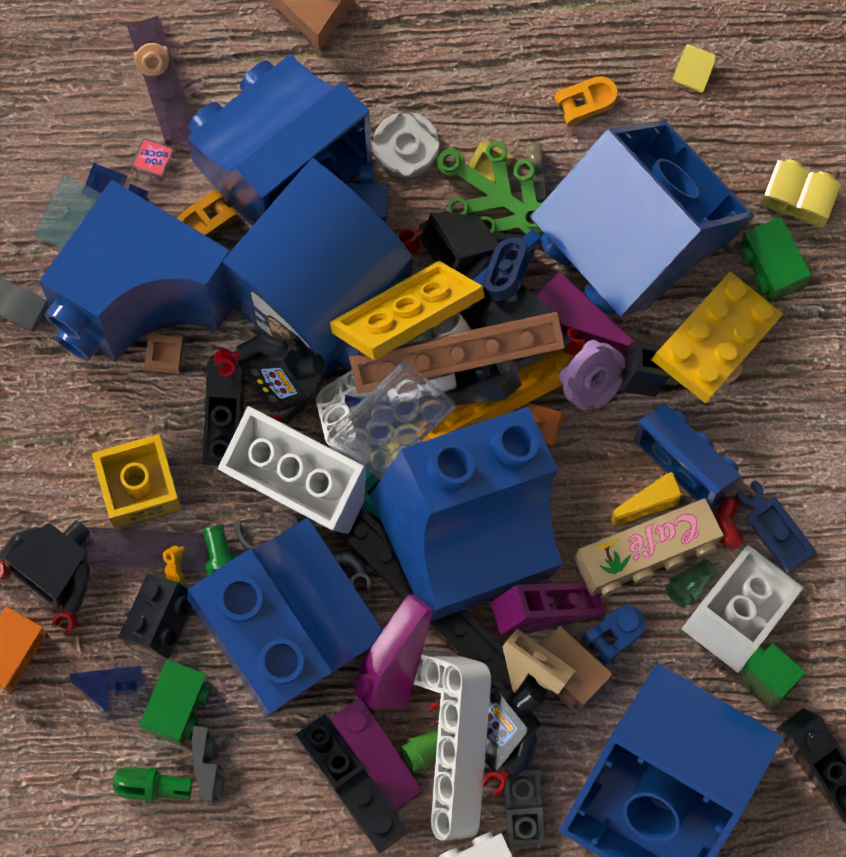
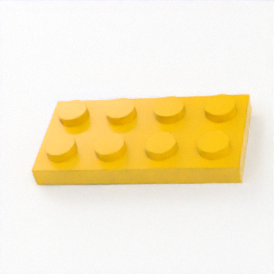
(406, 310)
(717, 337)

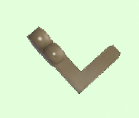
(536, 157)

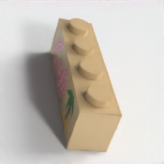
(648, 547)

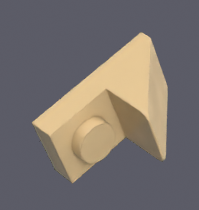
(528, 657)

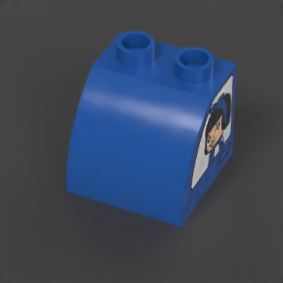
(313, 261)

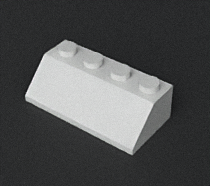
(296, 471)

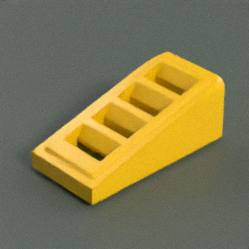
(654, 499)

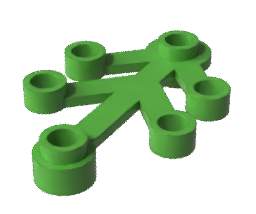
(498, 194)

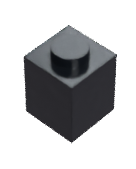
(641, 373)

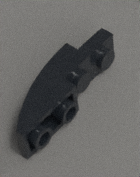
(352, 784)

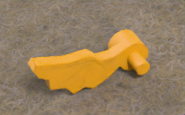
(173, 558)

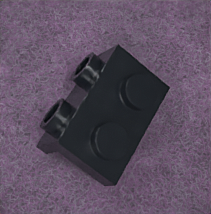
(157, 615)

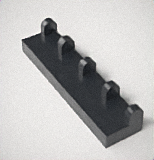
(485, 386)

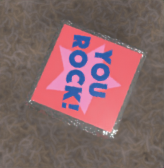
(153, 159)

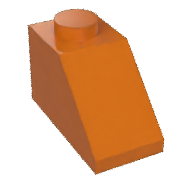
(18, 645)

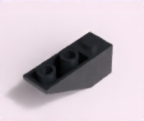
(222, 410)
(818, 756)

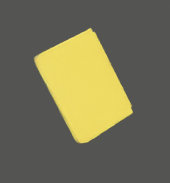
(694, 68)
(483, 164)

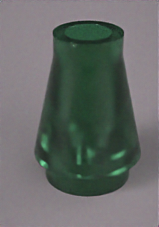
(689, 584)

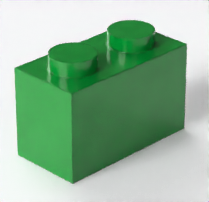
(774, 259)
(771, 675)
(175, 703)

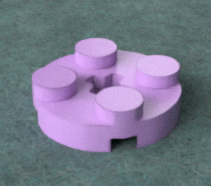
(598, 360)

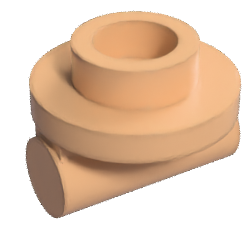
(152, 59)

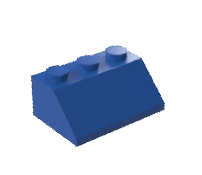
(686, 454)

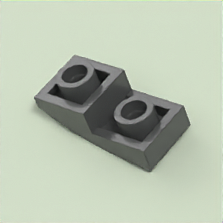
(21, 306)
(207, 775)
(524, 809)

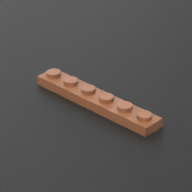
(463, 350)

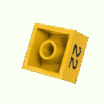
(136, 481)

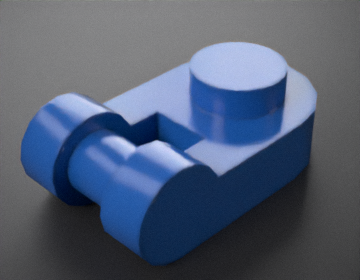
(624, 624)

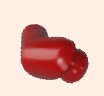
(724, 517)

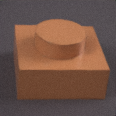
(164, 353)

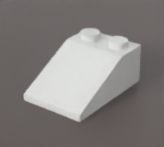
(742, 608)

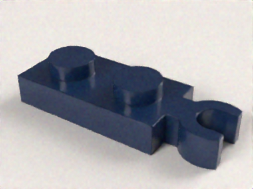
(776, 529)

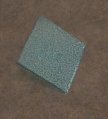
(65, 211)

